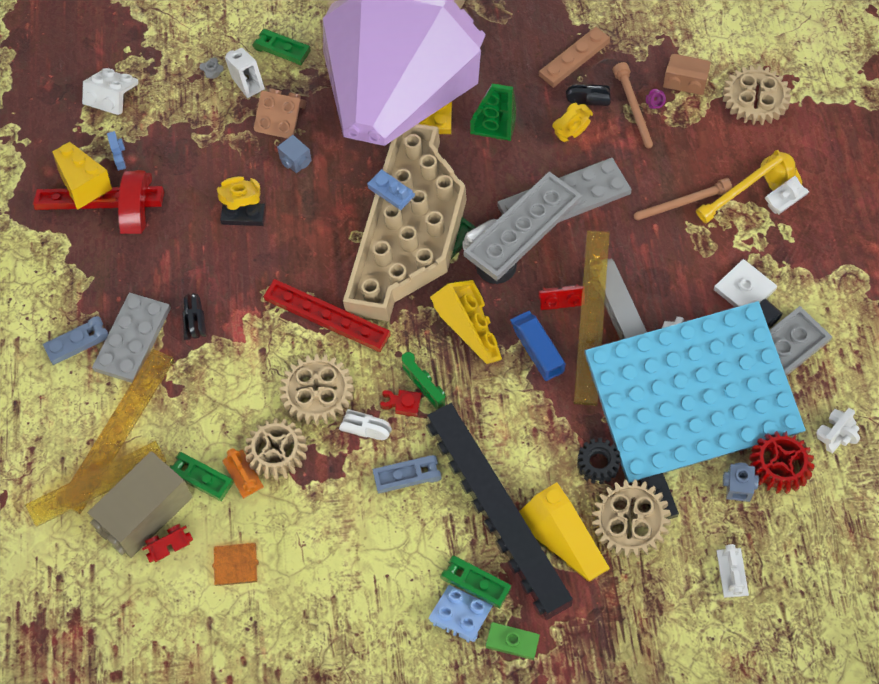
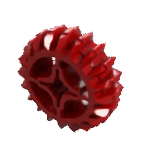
(787, 478)

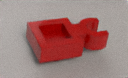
(405, 402)

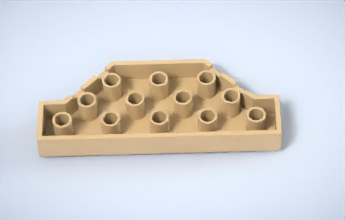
(411, 244)

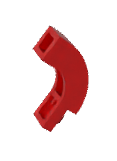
(132, 201)

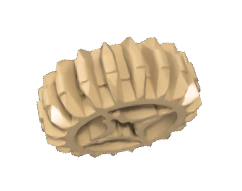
(262, 462)

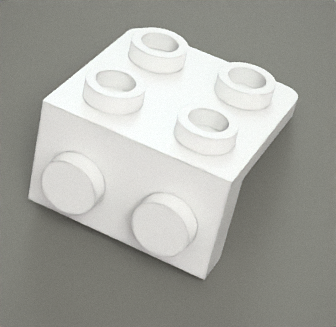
(106, 90)

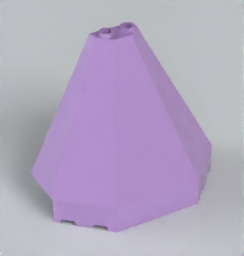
(397, 62)

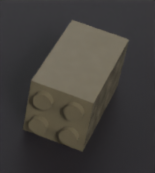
(139, 505)

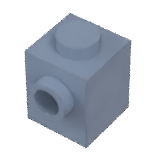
(294, 154)

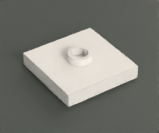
(744, 285)

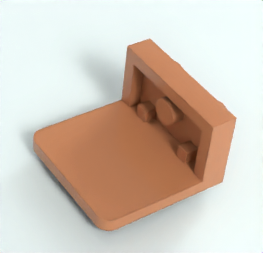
(687, 74)
(278, 113)

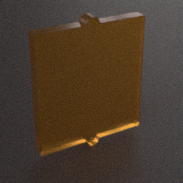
(235, 564)

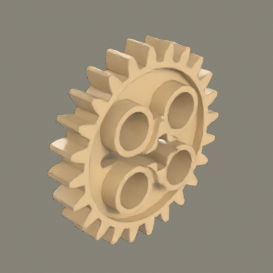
(772, 95)
(316, 408)
(653, 519)

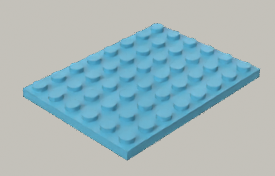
(693, 391)

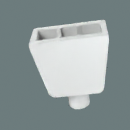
(241, 63)

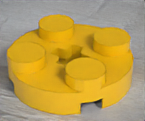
(572, 122)
(238, 192)

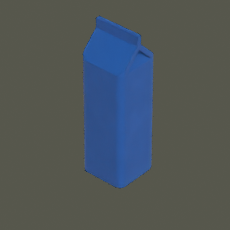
(538, 345)

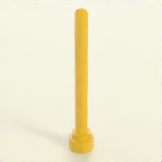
(707, 212)

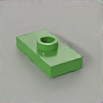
(512, 641)

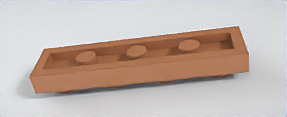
(574, 56)

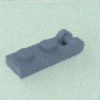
(75, 340)
(406, 474)

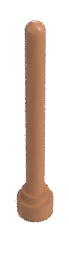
(622, 73)
(720, 188)

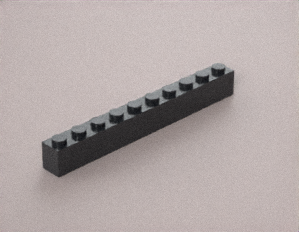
(499, 512)

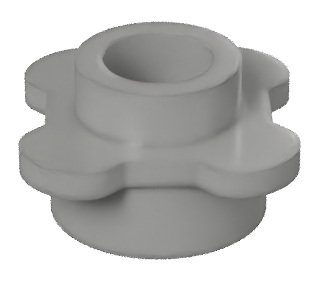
(211, 68)

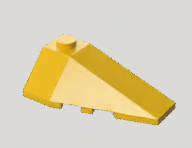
(462, 310)
(563, 532)

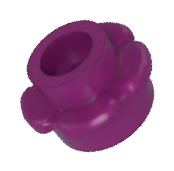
(659, 102)

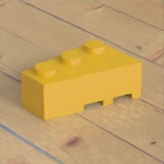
(81, 174)

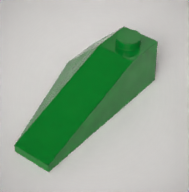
(495, 113)

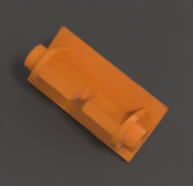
(241, 473)

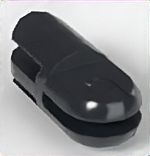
(589, 94)
(193, 317)

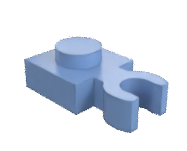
(117, 147)

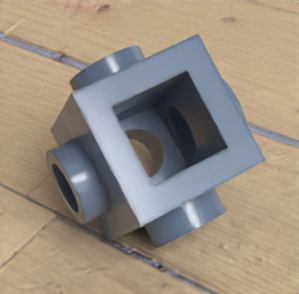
(740, 482)

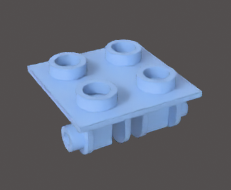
(460, 613)

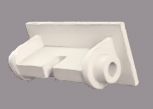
(732, 572)

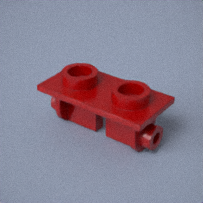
(566, 297)
(158, 546)

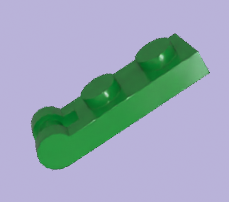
(281, 46)
(423, 381)
(202, 476)
(476, 582)

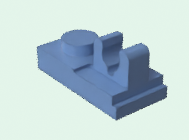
(390, 189)

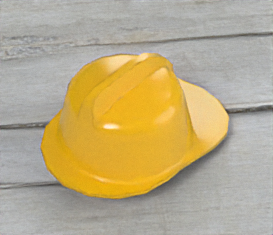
(782, 172)

